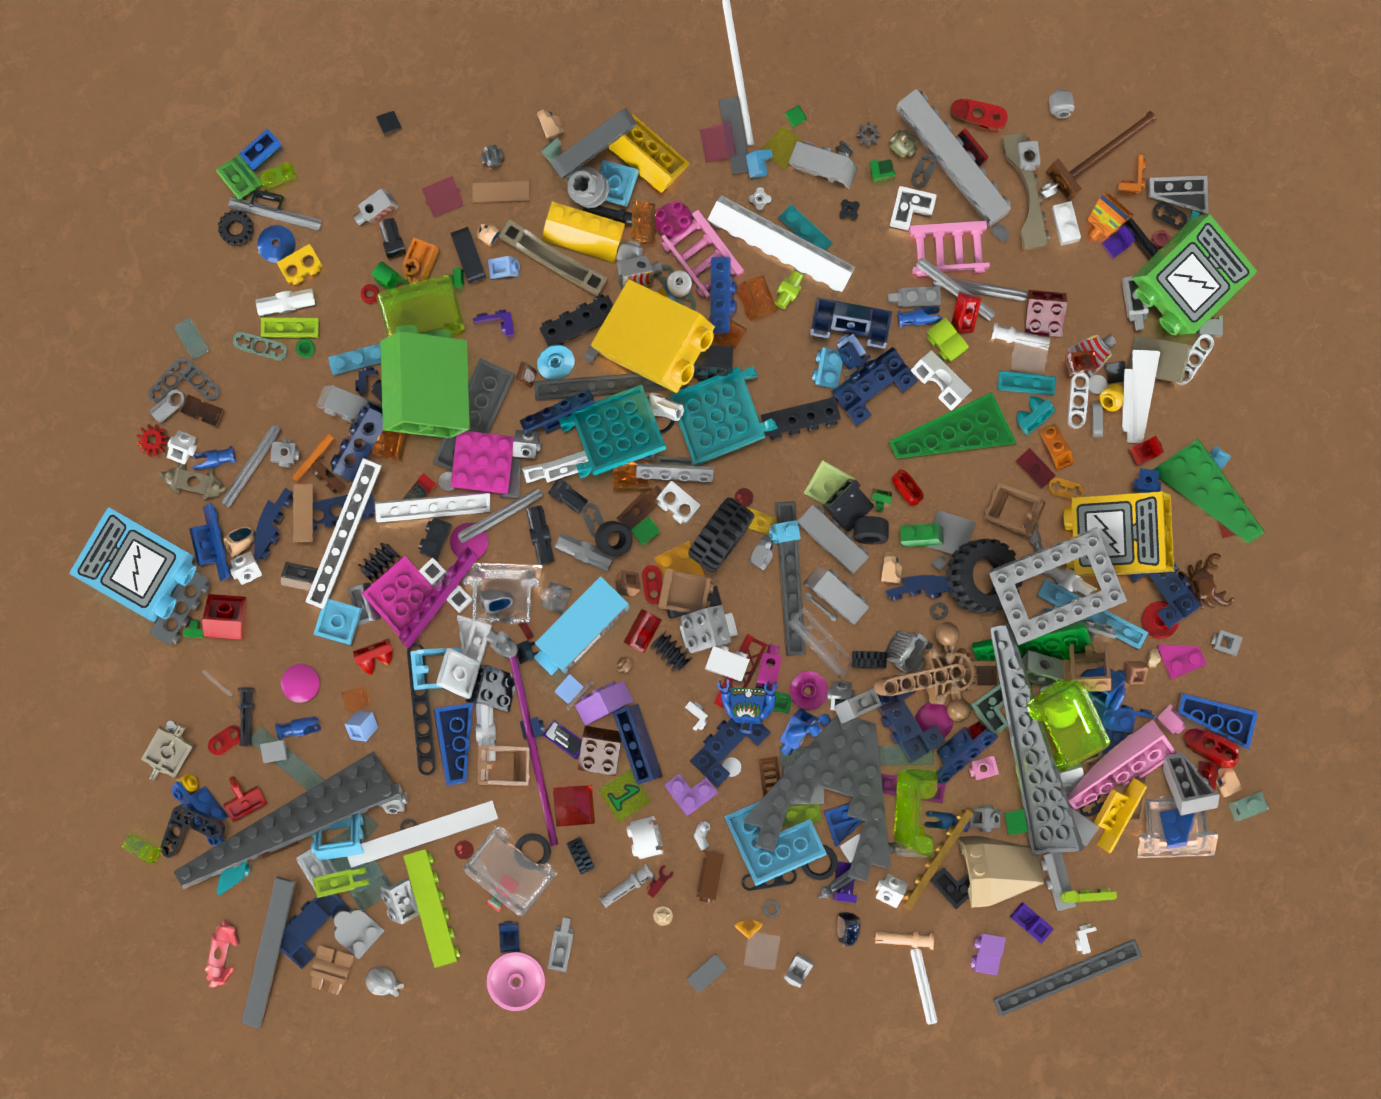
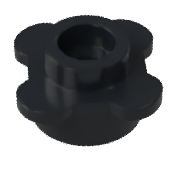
(849, 214)

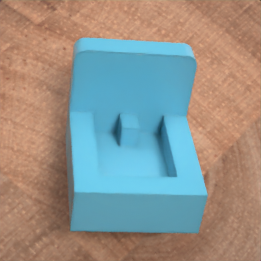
(784, 532)

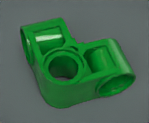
(387, 276)

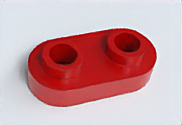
(907, 487)
(652, 584)
(225, 740)

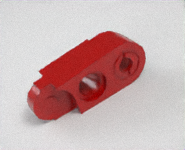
(963, 109)
(1198, 740)

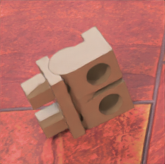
(327, 969)

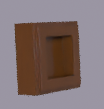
(986, 675)

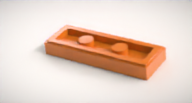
(316, 454)

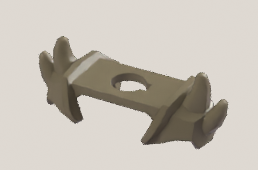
(208, 485)

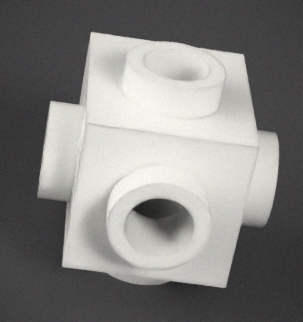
(181, 447)
(245, 568)
(891, 890)

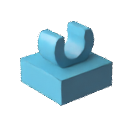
(1220, 456)

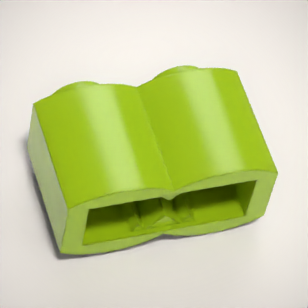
(947, 340)

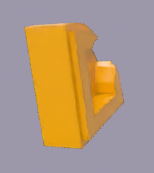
(748, 927)

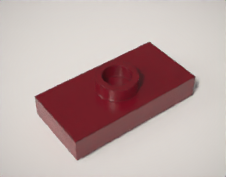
(1035, 468)

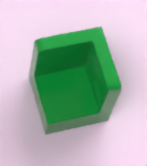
(881, 170)
(645, 531)
(1015, 822)

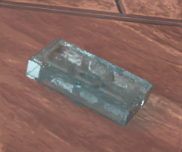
(191, 338)

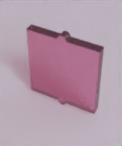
(718, 142)
(443, 196)

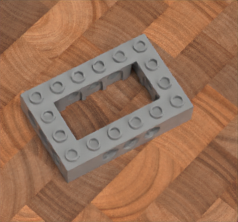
(1083, 544)

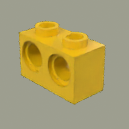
(297, 260)

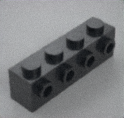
(577, 323)
(803, 417)

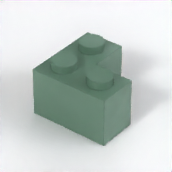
(987, 710)

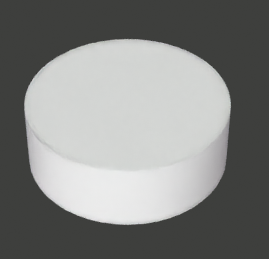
(1097, 384)
(445, 481)
(732, 765)

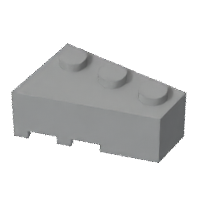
(823, 163)
(1183, 191)
(343, 403)

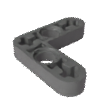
(187, 375)

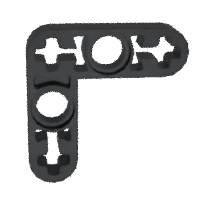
(183, 823)

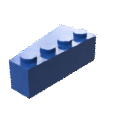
(1223, 718)
(453, 735)

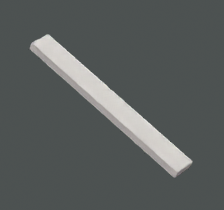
(424, 833)

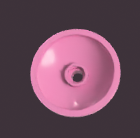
(501, 984)

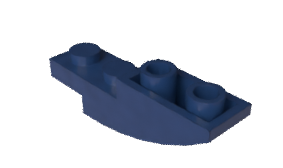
(266, 531)
(931, 584)

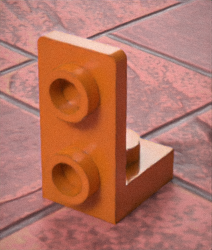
(1128, 186)
(1057, 446)

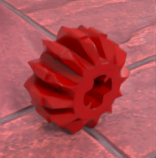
(159, 440)

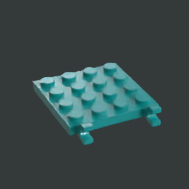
(720, 415)
(615, 431)

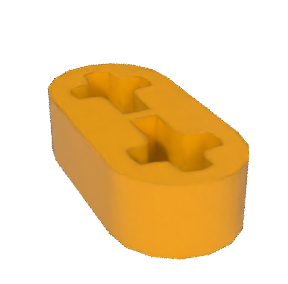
(1067, 485)

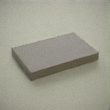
(1172, 357)

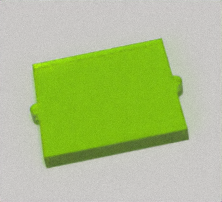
(782, 146)

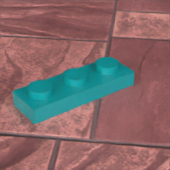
(804, 228)

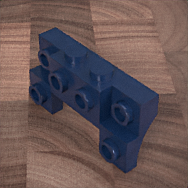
(851, 319)
(871, 380)
(1177, 593)
(906, 729)
(720, 745)
(306, 924)

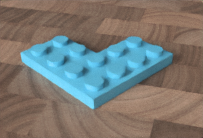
(793, 848)

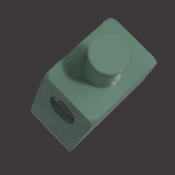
(1248, 806)

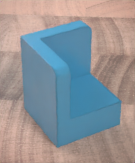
(756, 162)

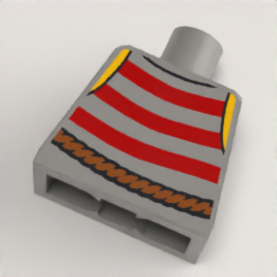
(383, 205)
(637, 270)
(1100, 348)

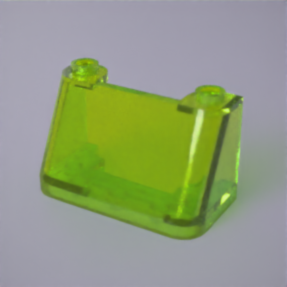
(425, 304)
(1070, 721)
(910, 789)

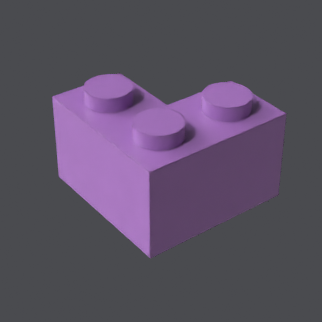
(603, 702)
(689, 798)
(988, 953)

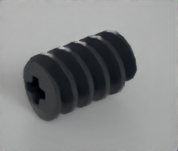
(378, 561)
(670, 652)

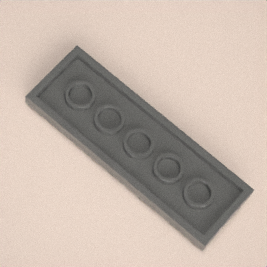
(486, 394)

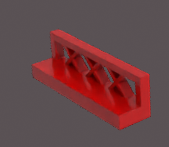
(744, 649)

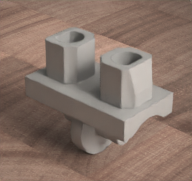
(502, 644)

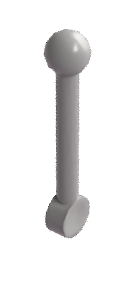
(808, 596)

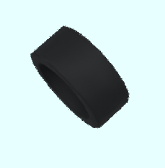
(536, 837)
(833, 866)

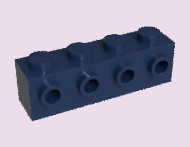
(637, 744)

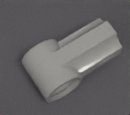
(167, 407)

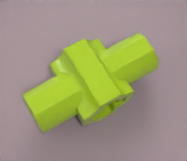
(789, 289)

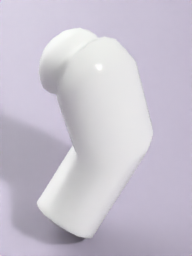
(700, 834)

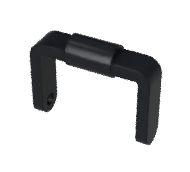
(268, 195)

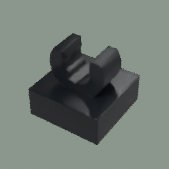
(525, 651)

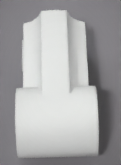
(663, 407)

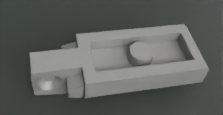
(916, 297)
(561, 946)

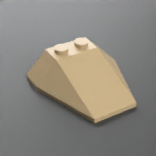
(998, 869)

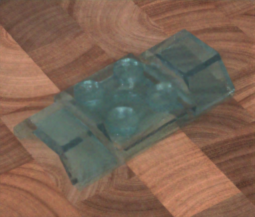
(365, 895)

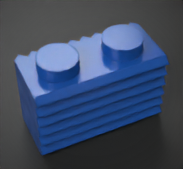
(260, 149)

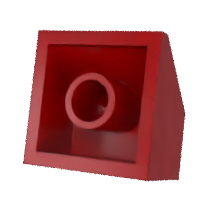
(224, 616)

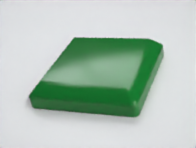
(795, 116)

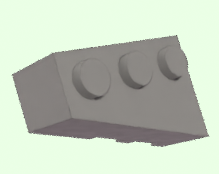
(837, 594)
(1187, 786)

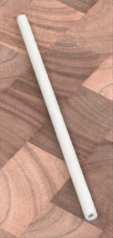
(738, 72)

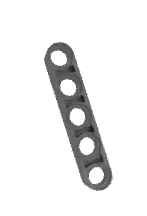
(594, 143)

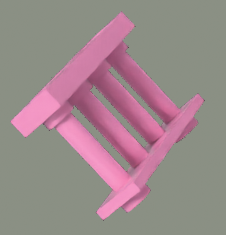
(957, 230)
(708, 238)

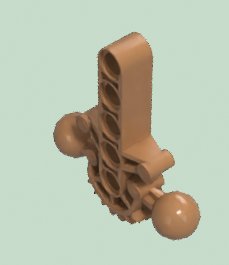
(946, 683)

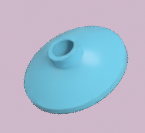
(558, 368)

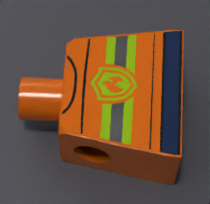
(1108, 216)

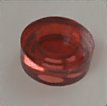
(744, 497)
(526, 630)
(464, 849)

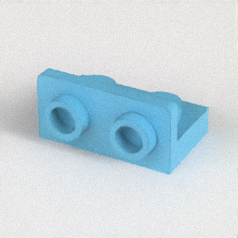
(829, 368)

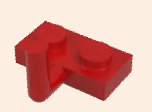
(243, 802)

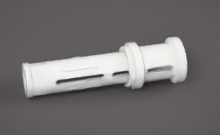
(1011, 334)

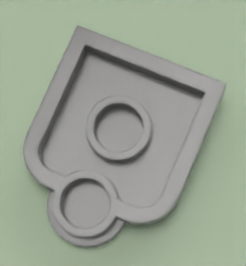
(356, 931)

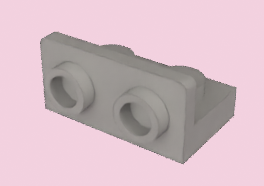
(400, 901)

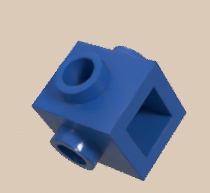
(1147, 481)

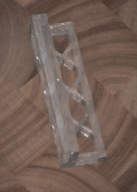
(816, 646)

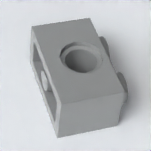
(1042, 668)

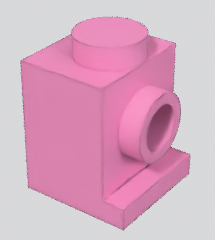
(1170, 720)
(989, 762)

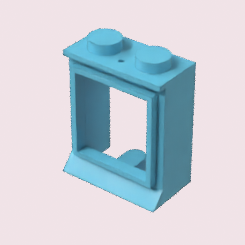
(419, 669)
(340, 849)

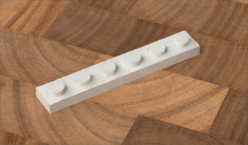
(432, 506)

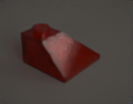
(573, 805)

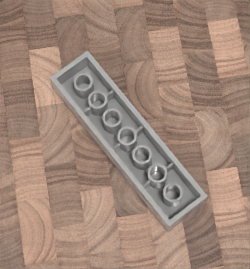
(953, 158)

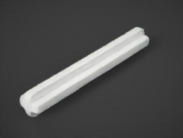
(923, 986)

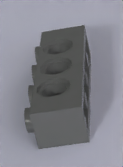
(172, 636)

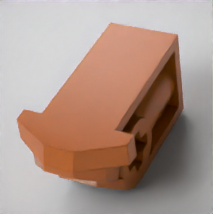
(423, 257)

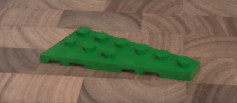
(966, 428)
(1202, 481)
(1052, 644)

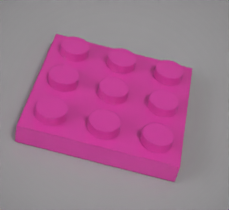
(482, 462)
(399, 593)

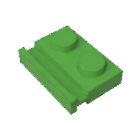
(238, 177)

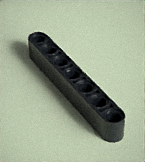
(419, 719)

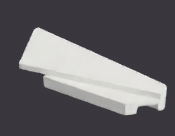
(1138, 393)
(554, 469)

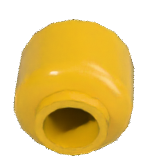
(1112, 397)

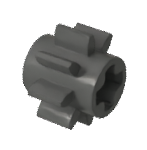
(872, 129)
(492, 156)

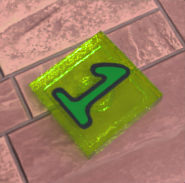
(624, 796)

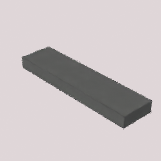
(731, 113)

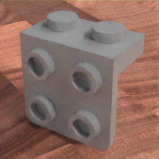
(705, 628)

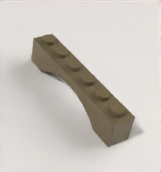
(1033, 232)
(553, 259)

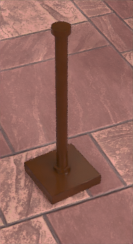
(1065, 178)

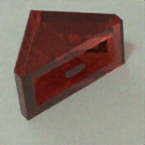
(1081, 362)

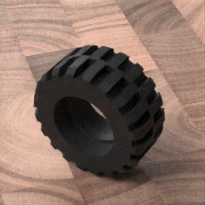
(721, 534)
(962, 579)

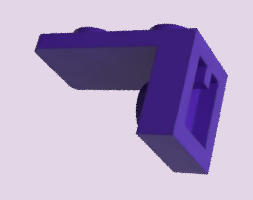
(1119, 241)
(506, 326)
(845, 893)

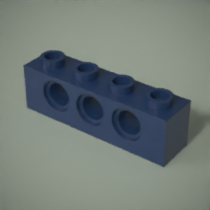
(349, 468)
(328, 505)

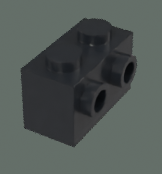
(435, 539)

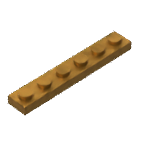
(942, 850)

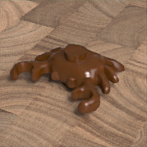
(1203, 584)

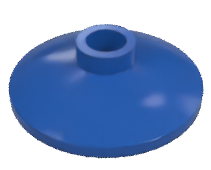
(276, 253)

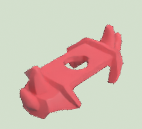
(215, 967)

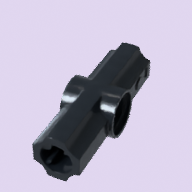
(540, 535)

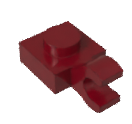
(655, 885)

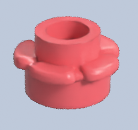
(1160, 234)

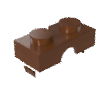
(195, 407)
(321, 471)

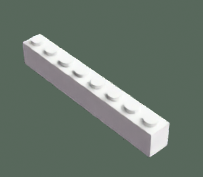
(781, 243)
(343, 533)

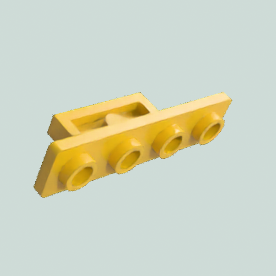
(1117, 813)

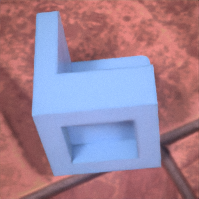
(568, 689)
(361, 725)

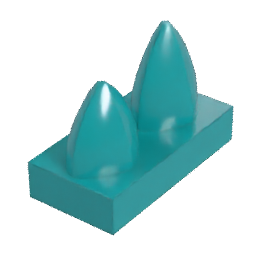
(1041, 411)

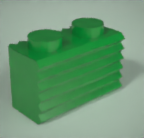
(921, 534)

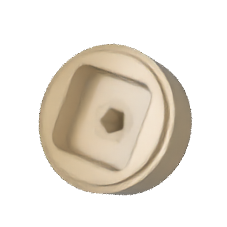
(1153, 658)
(663, 915)

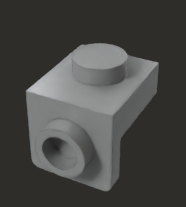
(798, 970)

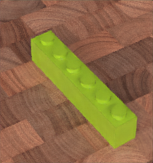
(430, 908)

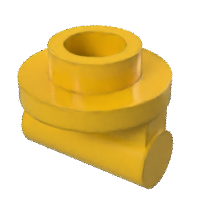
(189, 782)

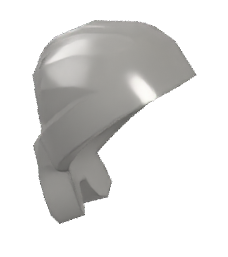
(382, 982)

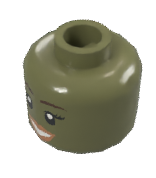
(903, 143)

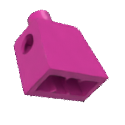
(769, 673)

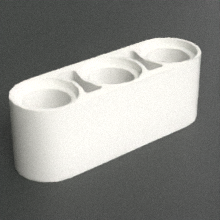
(1201, 353)
(1073, 409)

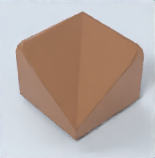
(627, 583)
(1135, 672)

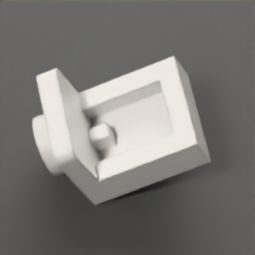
(696, 709)
(1082, 941)

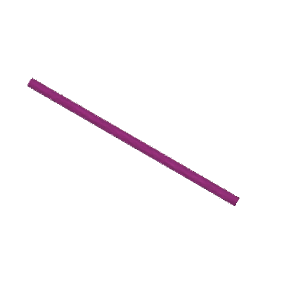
(533, 751)

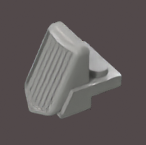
(906, 650)

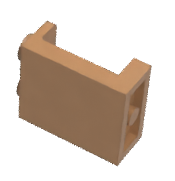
(685, 592)

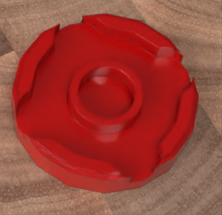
(1153, 623)

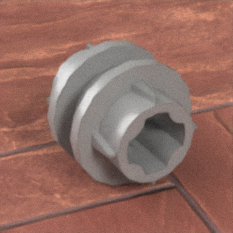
(588, 187)

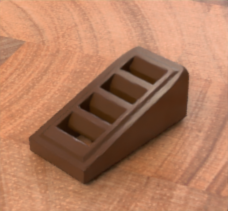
(526, 375)
(776, 768)

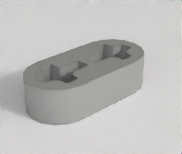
(1097, 419)

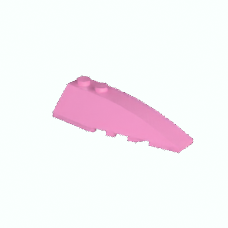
(1130, 758)

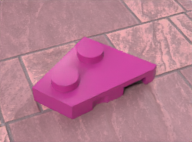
(1181, 659)

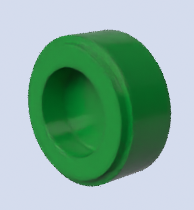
(305, 348)

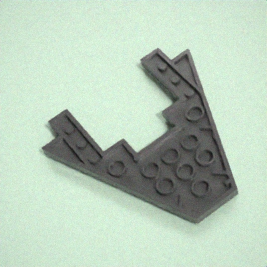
(842, 761)

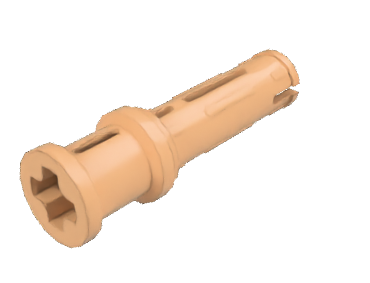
(915, 939)

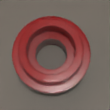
(369, 287)

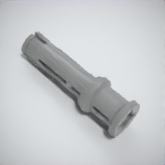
(634, 881)

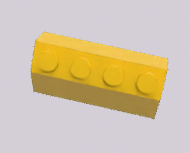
(650, 155)
(583, 232)

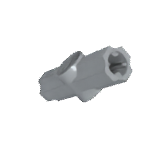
(584, 552)

